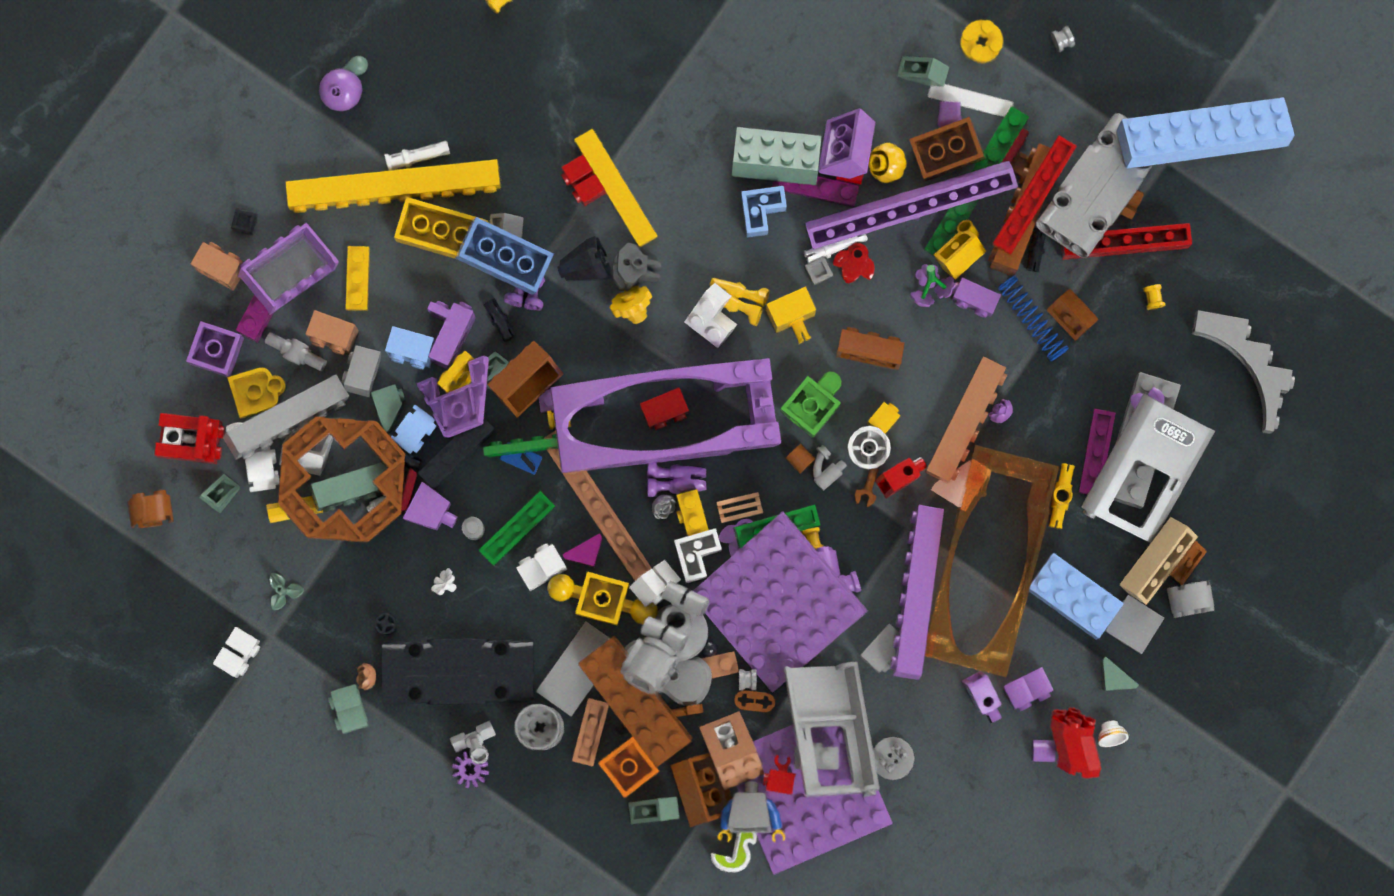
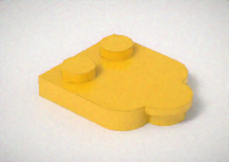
(255, 391)

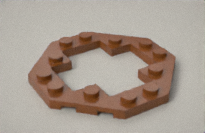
(338, 525)

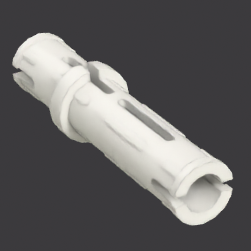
(827, 250)

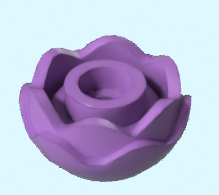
(1001, 411)

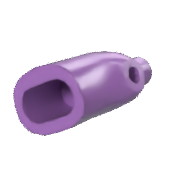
(949, 113)

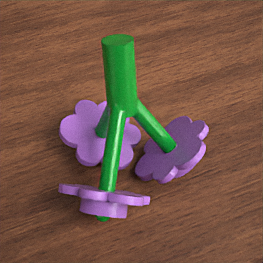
(928, 276)

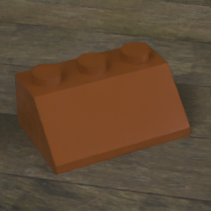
(870, 348)
(700, 789)

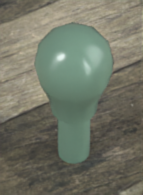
(357, 65)

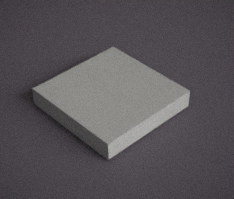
(1134, 624)

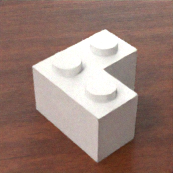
(708, 319)
(691, 551)
(541, 567)

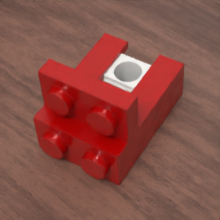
(206, 443)

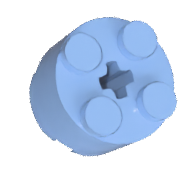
(413, 429)

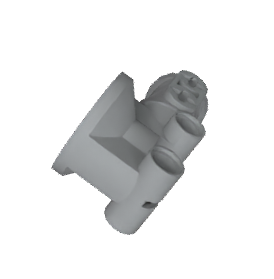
(657, 655)

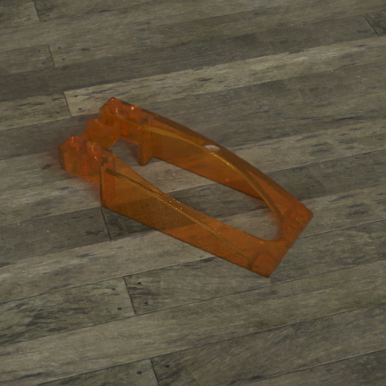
(998, 653)

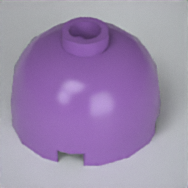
(349, 87)

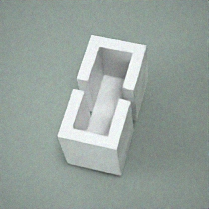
(651, 584)
(230, 661)

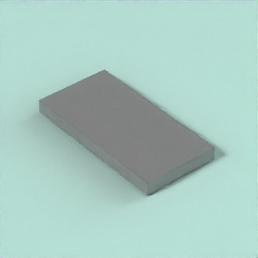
(567, 682)

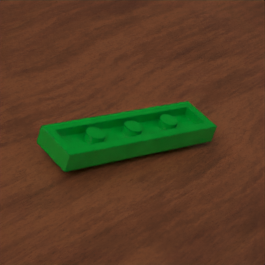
(518, 446)
(802, 518)
(517, 528)

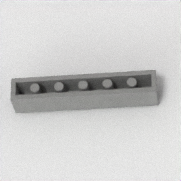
(285, 417)

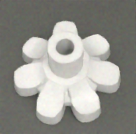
(444, 582)

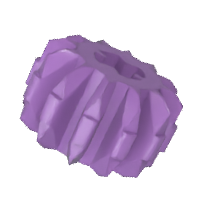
(462, 771)

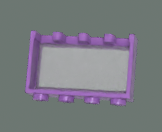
(287, 267)

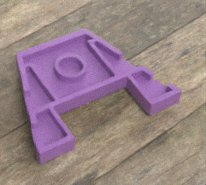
(462, 407)

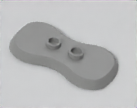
(688, 681)

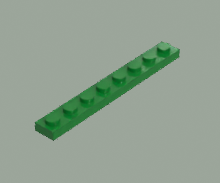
(994, 154)

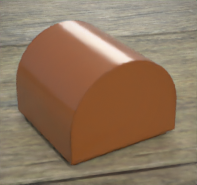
(800, 458)

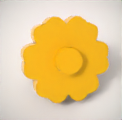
(631, 304)

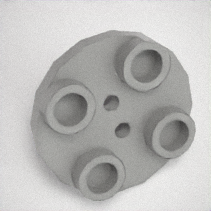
(900, 750)

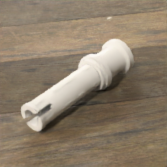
(406, 158)

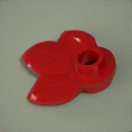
(854, 266)

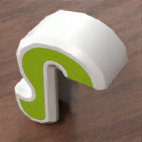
(740, 855)

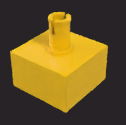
(791, 312)

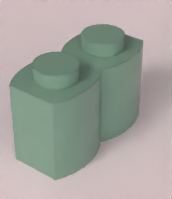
(349, 709)

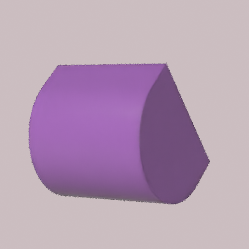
(1043, 751)

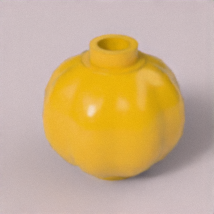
(887, 162)

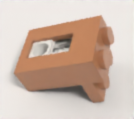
(732, 750)

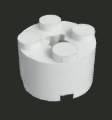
(260, 470)

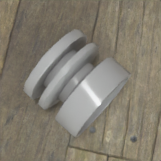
(527, 724)

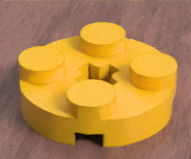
(983, 29)

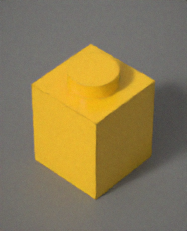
(884, 417)

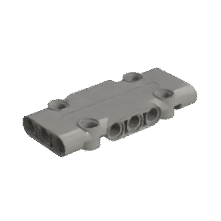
(1092, 194)

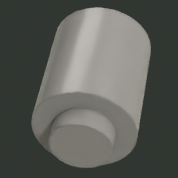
(473, 528)

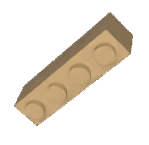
(1158, 560)

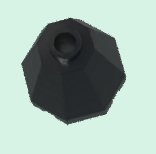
(586, 262)

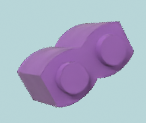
(1027, 689)

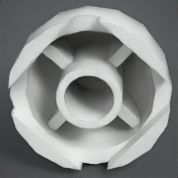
(873, 438)

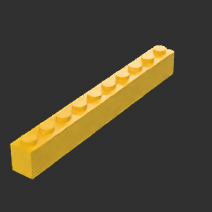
(392, 185)

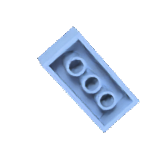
(1075, 596)

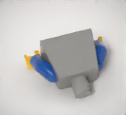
(750, 814)

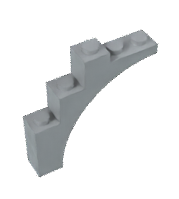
(1255, 356)

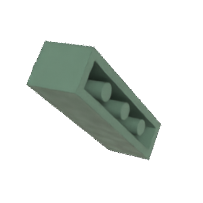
(346, 488)

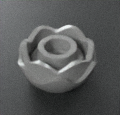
(663, 506)

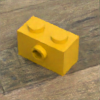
(691, 513)

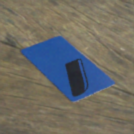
(525, 461)

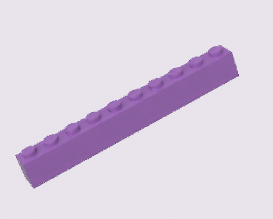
(911, 204)

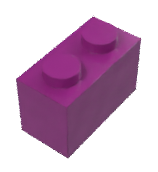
(254, 320)

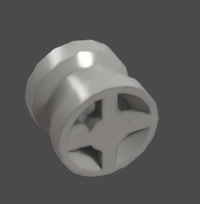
(1063, 39)
(747, 679)

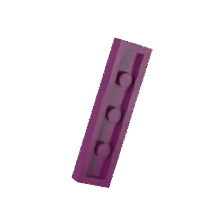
(825, 190)
(1097, 448)

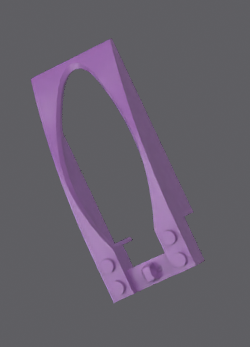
(761, 433)

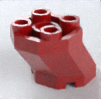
(1075, 742)

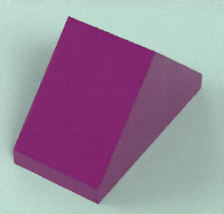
(586, 552)

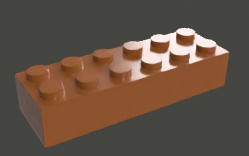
(1001, 260)
(642, 713)

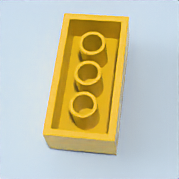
(432, 227)

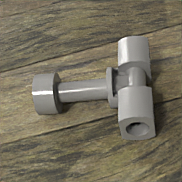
(474, 741)

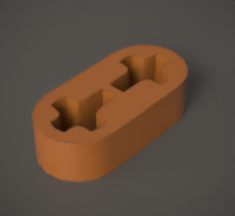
(756, 696)

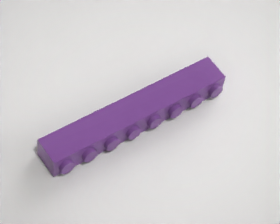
(918, 592)

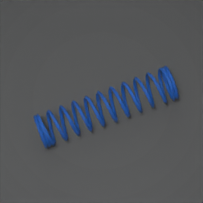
(1008, 283)

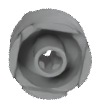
(1191, 599)

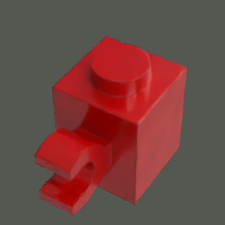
(780, 780)

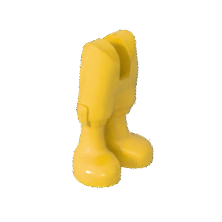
(738, 291)

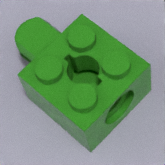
(813, 403)

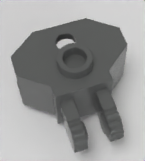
(631, 267)

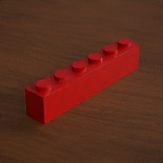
(1138, 241)

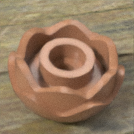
(366, 676)

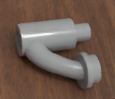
(830, 474)

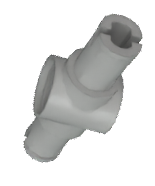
(295, 351)

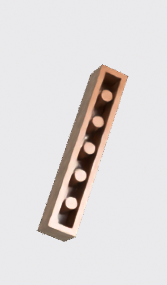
(966, 419)

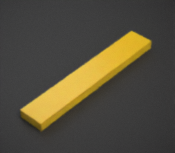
(616, 188)

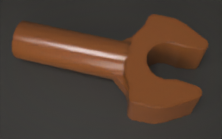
(867, 490)
(688, 710)

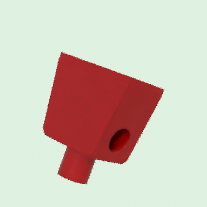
(895, 479)

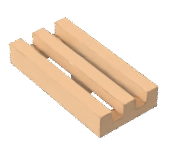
(740, 507)

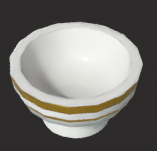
(1112, 734)

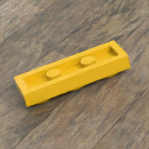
(357, 278)

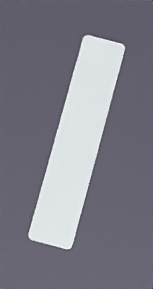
(971, 99)

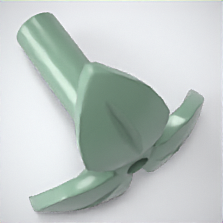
(278, 583)

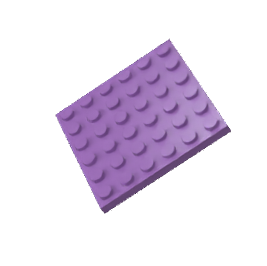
(779, 601)
(815, 822)

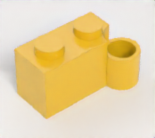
(960, 250)

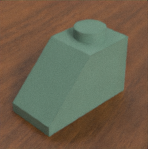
(923, 71)
(388, 405)
(653, 810)

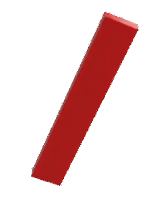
(1034, 195)

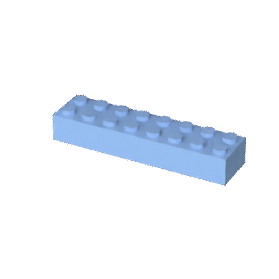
(1205, 132)

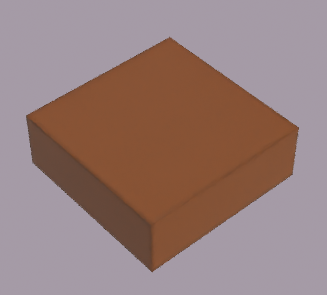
(1019, 163)

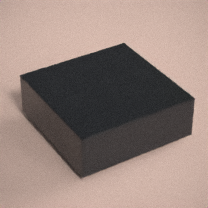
(244, 221)

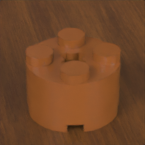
(150, 510)

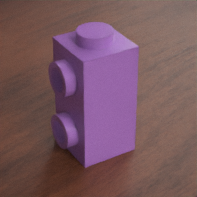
(975, 297)

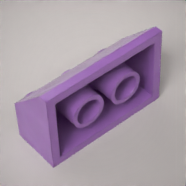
(847, 145)

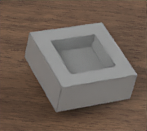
(818, 271)

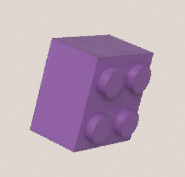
(215, 349)

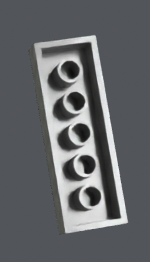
(1137, 483)

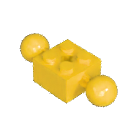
(563, 588)

